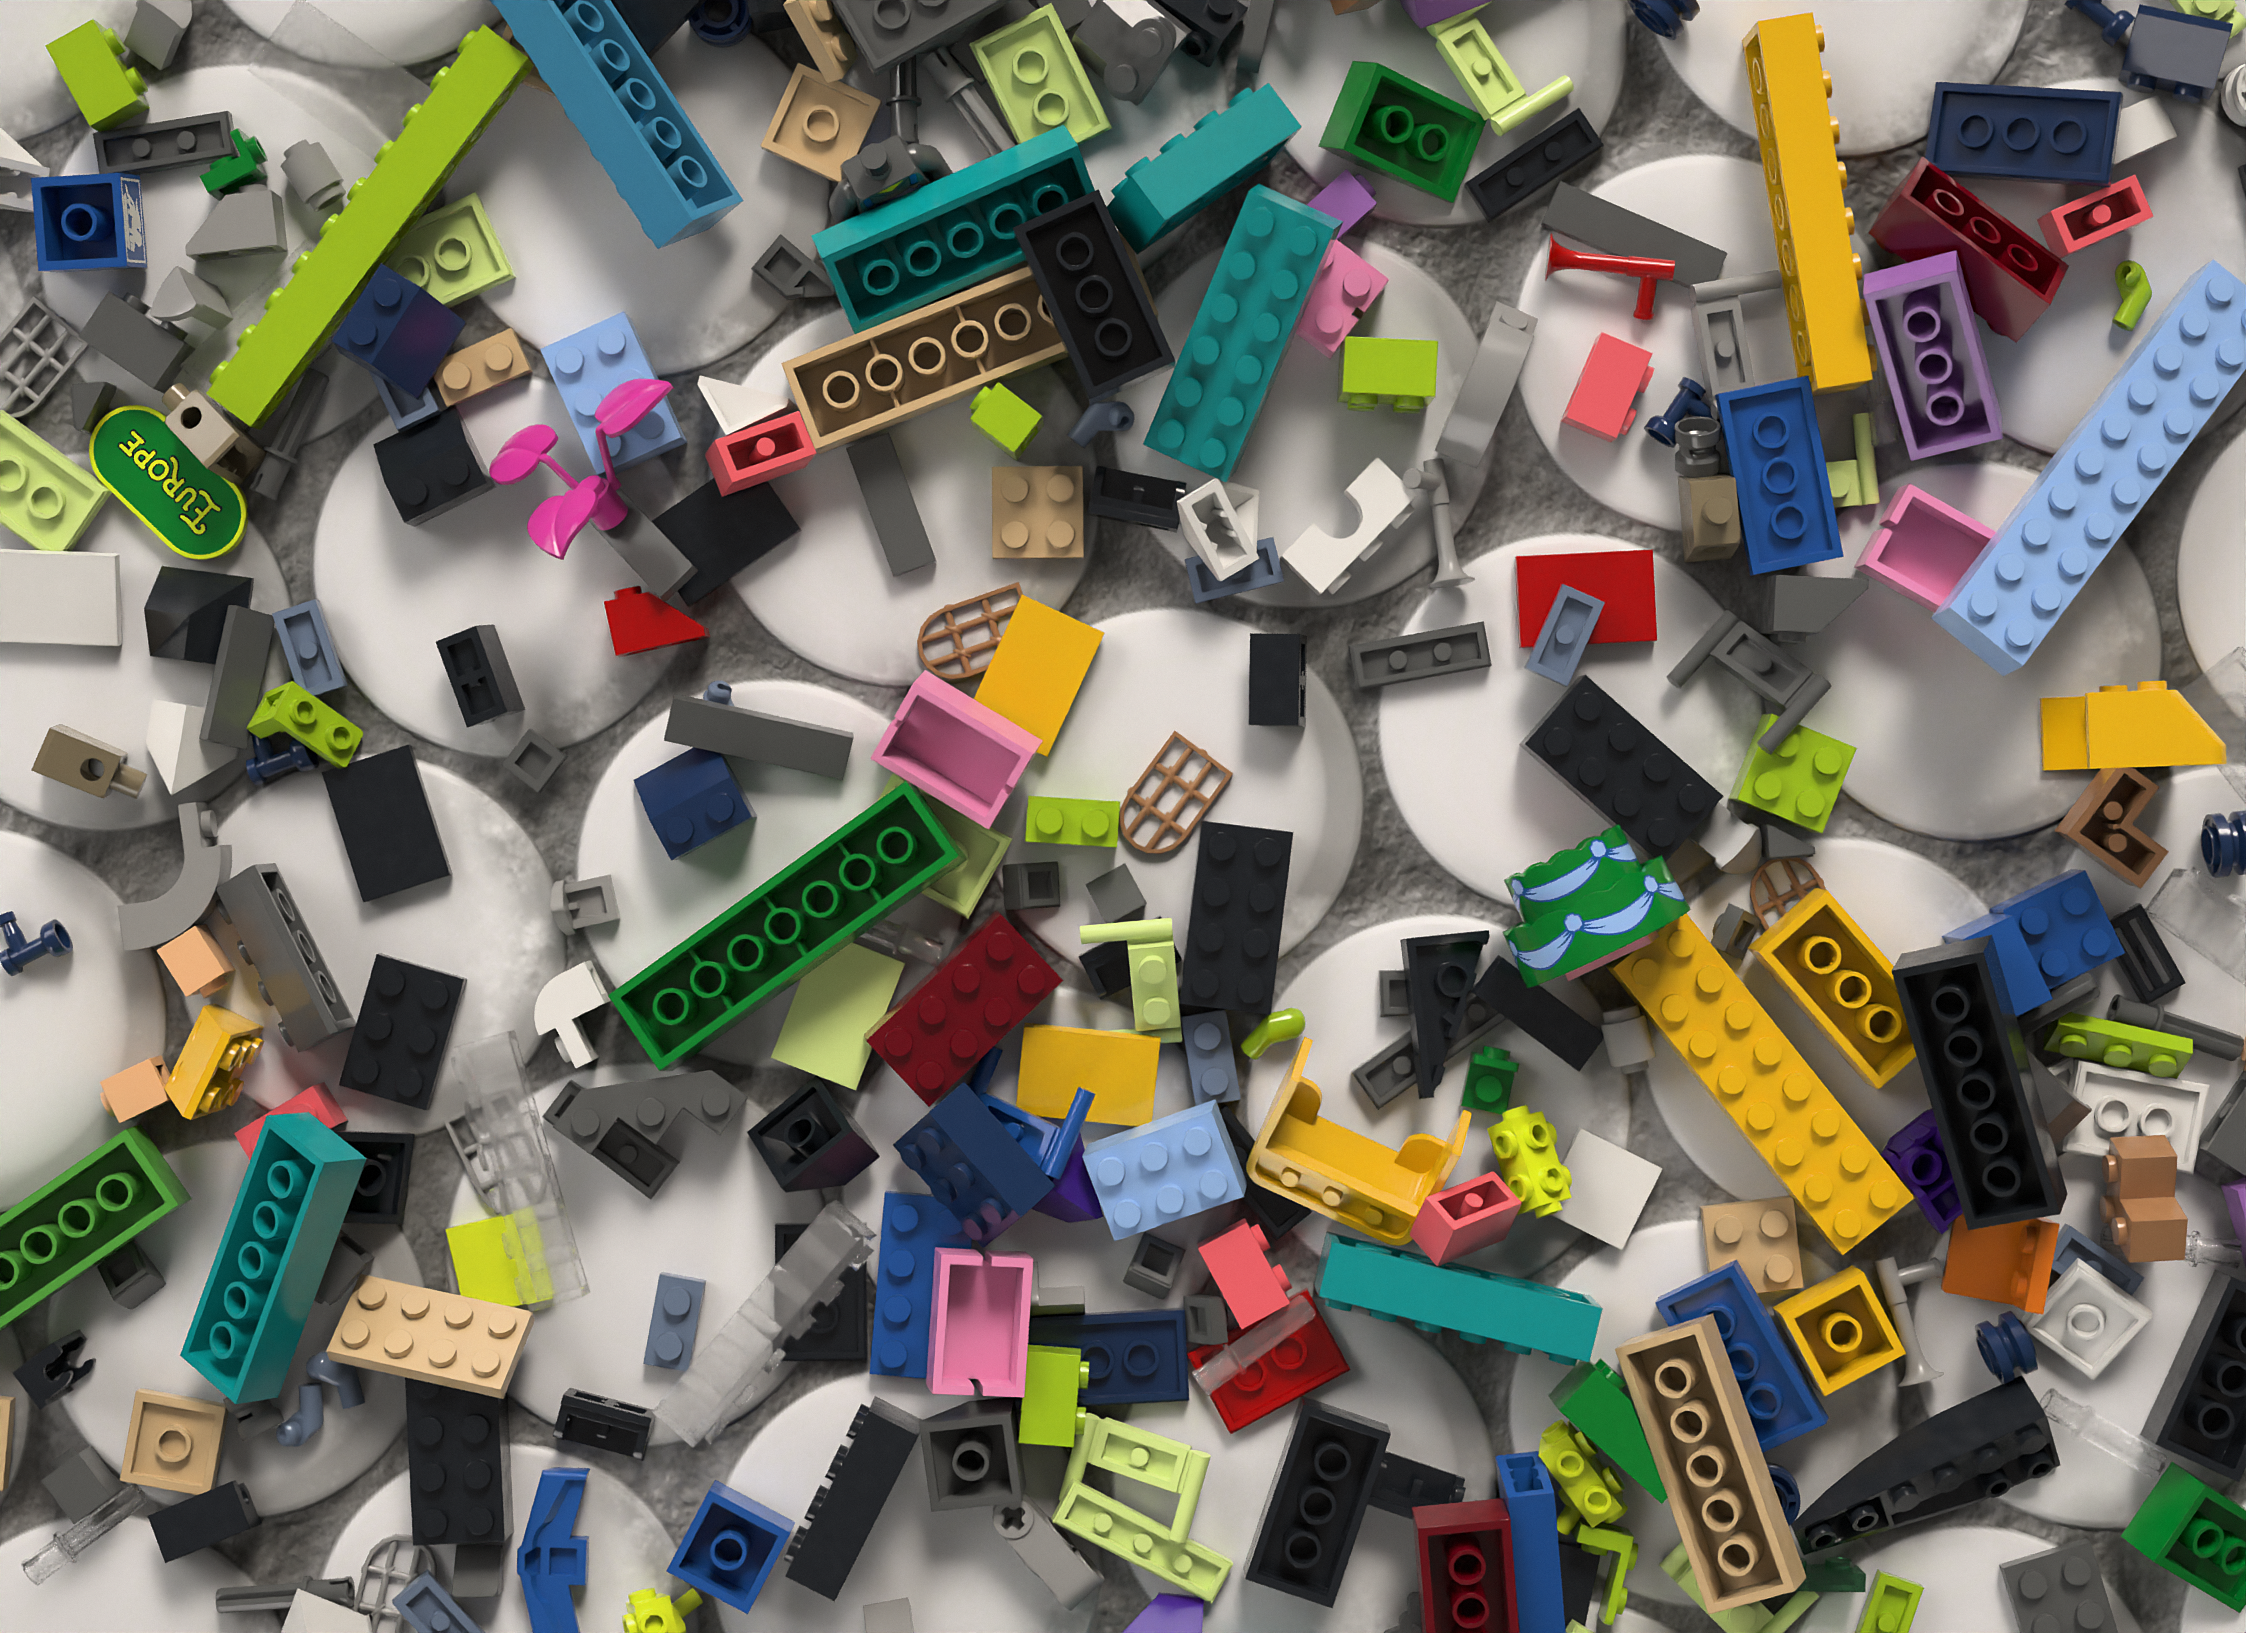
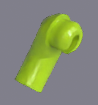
(2134, 292)
(1273, 1029)

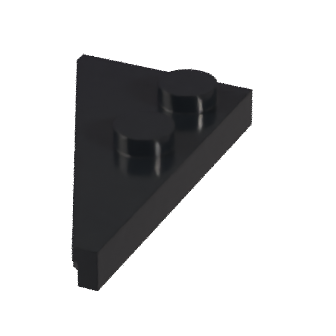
(1437, 982)

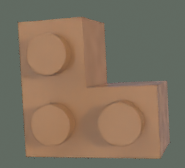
(2104, 829)
(2142, 1199)

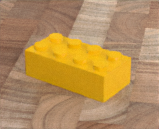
(1839, 985)

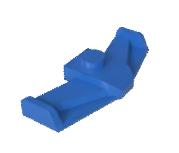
(550, 1555)

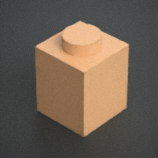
(197, 962)
(136, 1089)

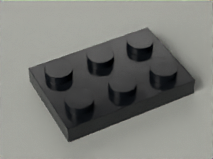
(402, 1031)

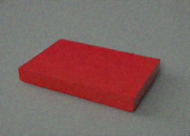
(1615, 577)
(1279, 1376)

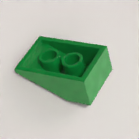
(1402, 130)
(1597, 1405)
(2194, 1535)

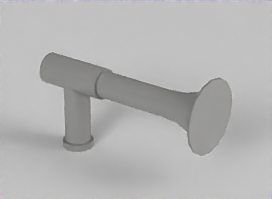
(1434, 481)
(1892, 1284)

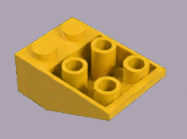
(213, 1062)

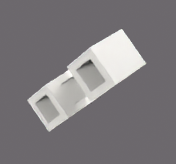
(1380, 502)

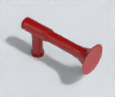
(1647, 269)

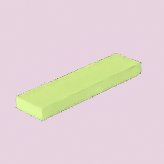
(1141, 1541)

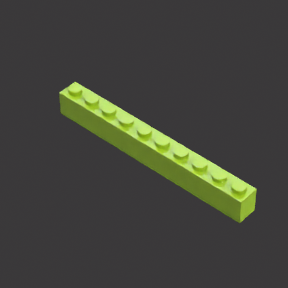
(369, 227)

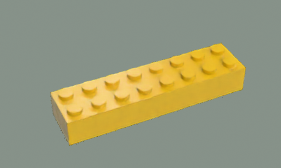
(1808, 203)
(1761, 1084)

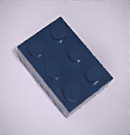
(973, 1165)

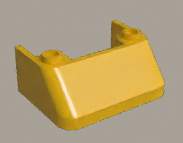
(2126, 730)
(1344, 1171)

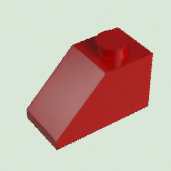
(647, 623)

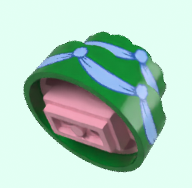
(1588, 908)

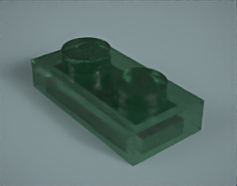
(1833, 1576)

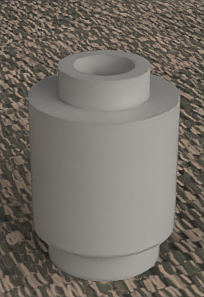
(313, 174)
(1627, 1038)

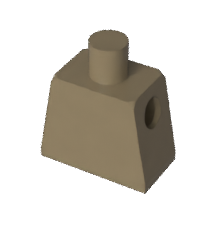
(212, 434)
(1709, 517)
(67, 758)

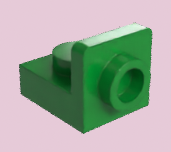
(231, 172)
(1489, 1080)

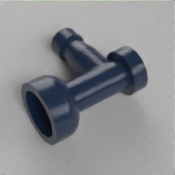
(2112, 23)
(1686, 401)
(268, 763)
(52, 940)

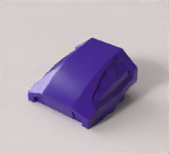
(1923, 1167)

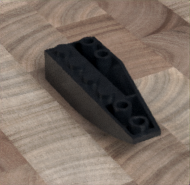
(1936, 1468)

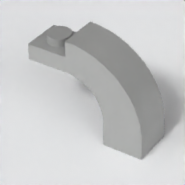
(1487, 385)
(194, 893)

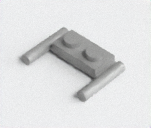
(1722, 332)

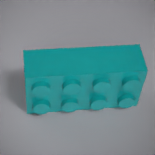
(1201, 167)

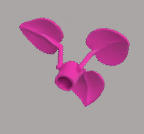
(563, 517)

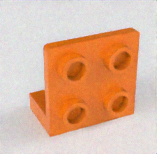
(2002, 1262)

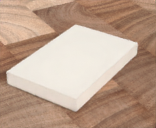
(60, 597)
(2135, 1105)

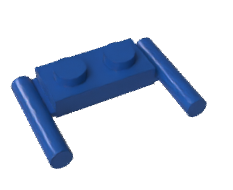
(1042, 1140)

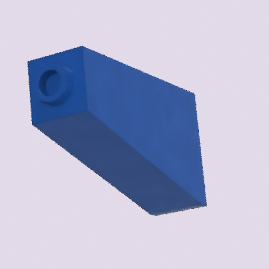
(1535, 1544)

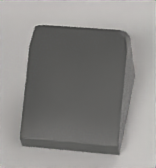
(90, 404)
(1781, 845)
(1031, 885)
(1116, 894)
(1154, 1266)
(130, 1276)
(478, 1571)

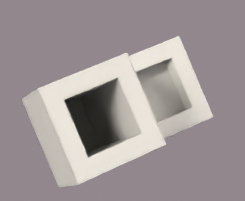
(2142, 129)
(561, 1005)

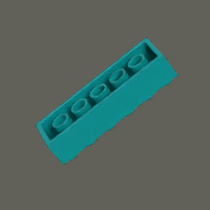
(948, 229)
(1242, 332)
(272, 1257)
(1457, 1297)

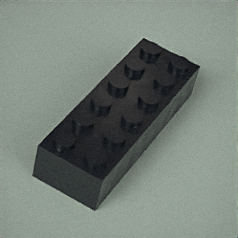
(1980, 1083)

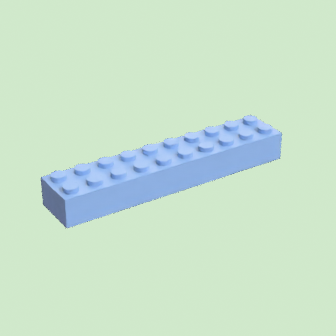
(2102, 474)

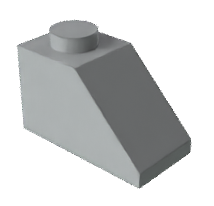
(241, 226)

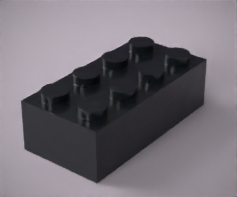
(1094, 297)
(1621, 769)
(1235, 917)
(2204, 1393)
(458, 1465)
(1316, 1502)
(849, 1507)

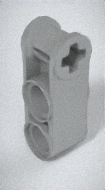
(1048, 1552)

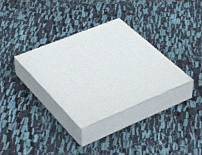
(1605, 1188)
(2087, 1319)

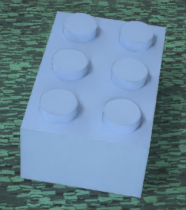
(588, 369)
(1165, 1170)

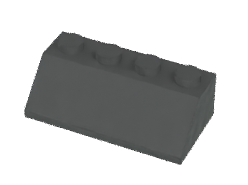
(284, 956)

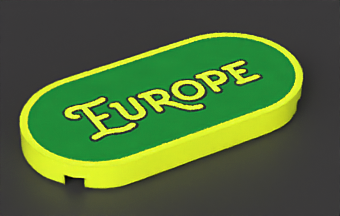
(167, 484)

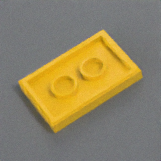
(1038, 669)
(1108, 1063)

